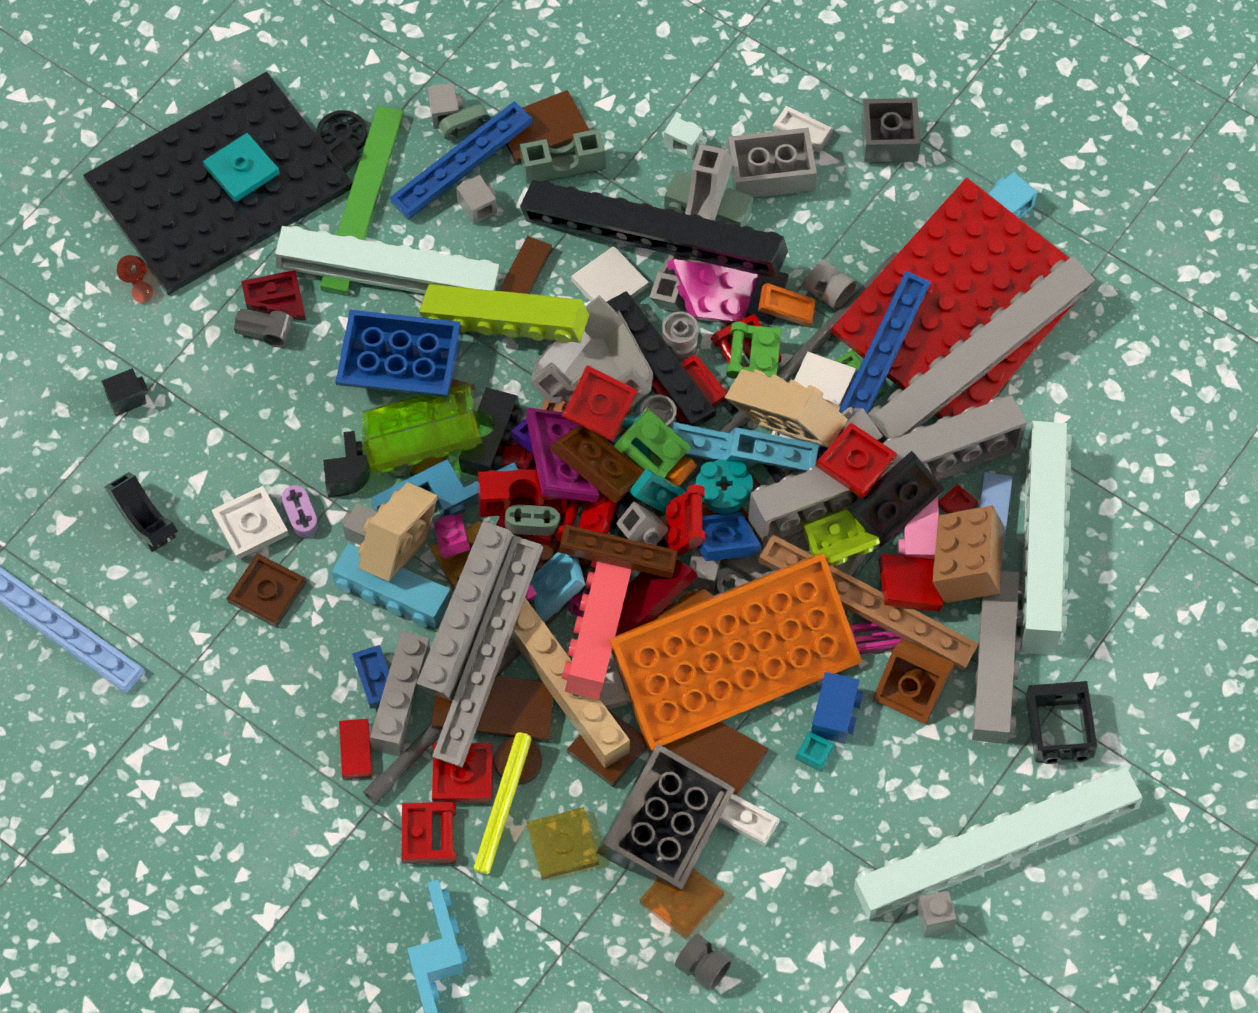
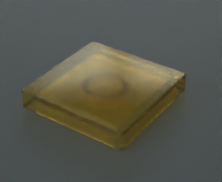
(562, 843)

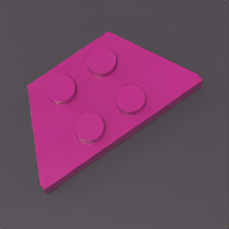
(714, 290)

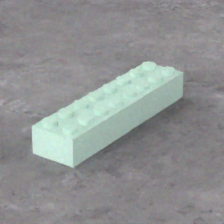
(1045, 538)

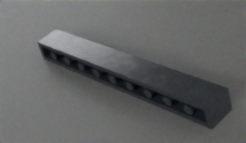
(655, 228)

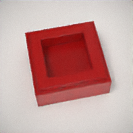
(957, 500)

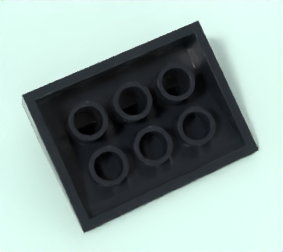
(665, 819)

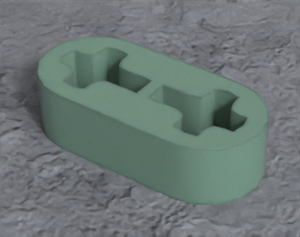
(464, 122)
(532, 520)

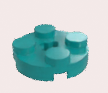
(725, 472)

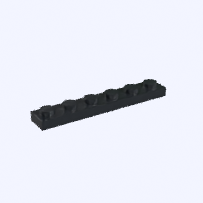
(664, 364)

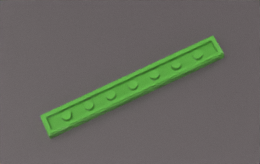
(367, 184)

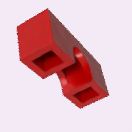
(499, 488)

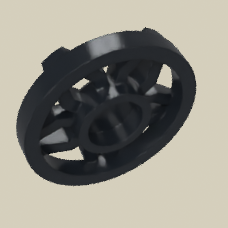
(342, 127)

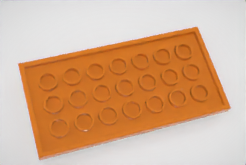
(735, 651)

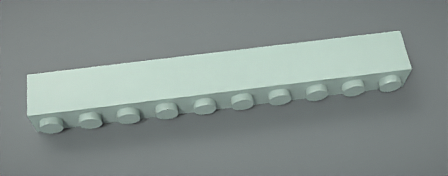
(997, 843)

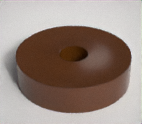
(531, 766)

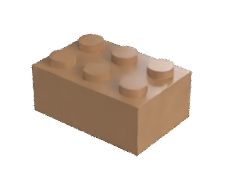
(968, 554)

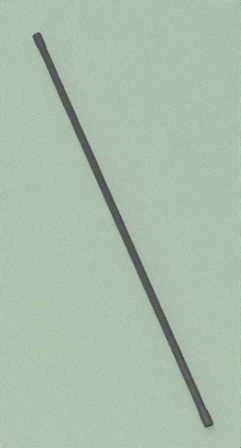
(386, 780)

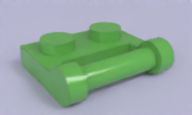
(763, 349)
(658, 438)

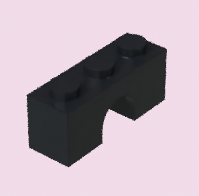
(500, 413)

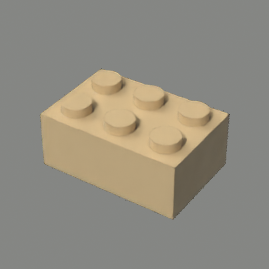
(397, 531)

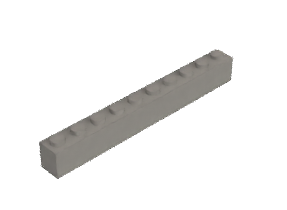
(983, 350)

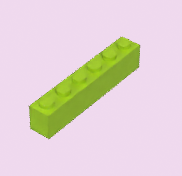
(507, 313)

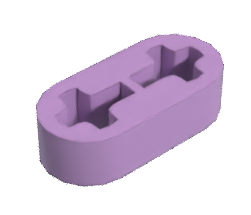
(305, 509)

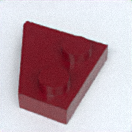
(274, 293)

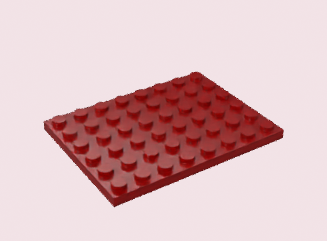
(976, 264)

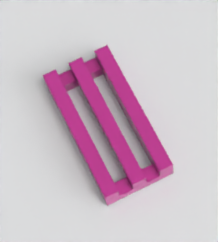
(876, 646)

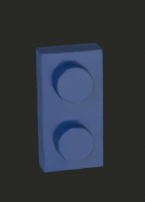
(372, 673)

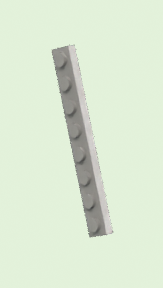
(487, 651)

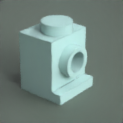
(683, 137)

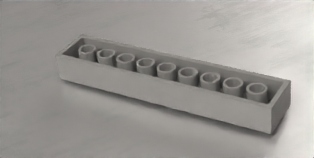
(944, 448)

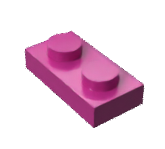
(451, 535)

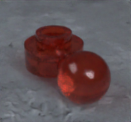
(141, 291)

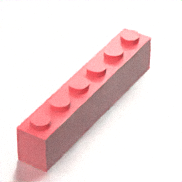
(599, 623)

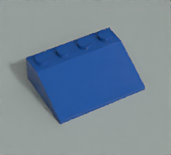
(399, 353)

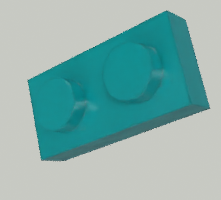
(655, 490)

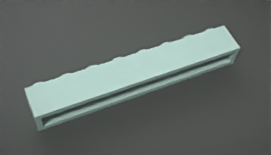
(379, 263)

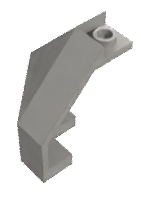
(604, 346)

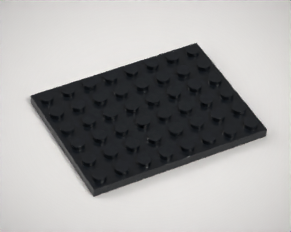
(178, 210)

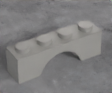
(394, 710)

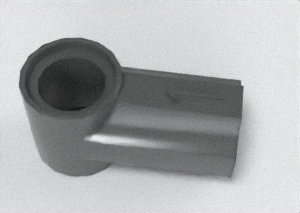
(270, 328)

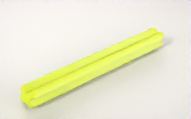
(502, 803)

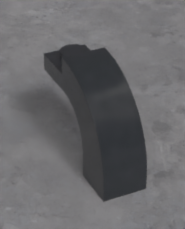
(140, 512)

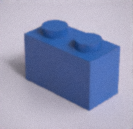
(835, 707)

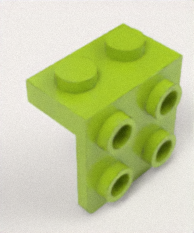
(838, 536)

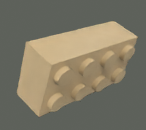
(786, 407)

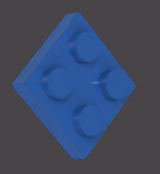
(728, 537)

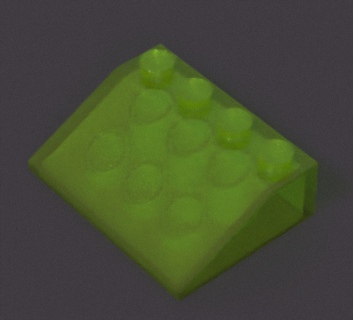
(420, 428)

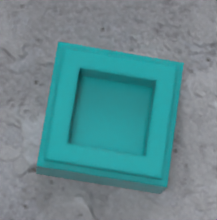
(815, 751)

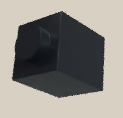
(125, 391)

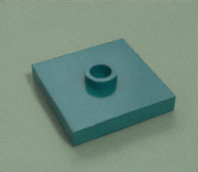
(241, 167)

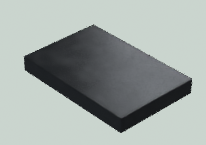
(896, 498)

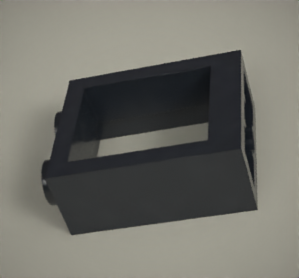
(1055, 695)

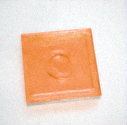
(683, 908)

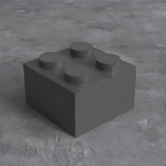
(890, 130)

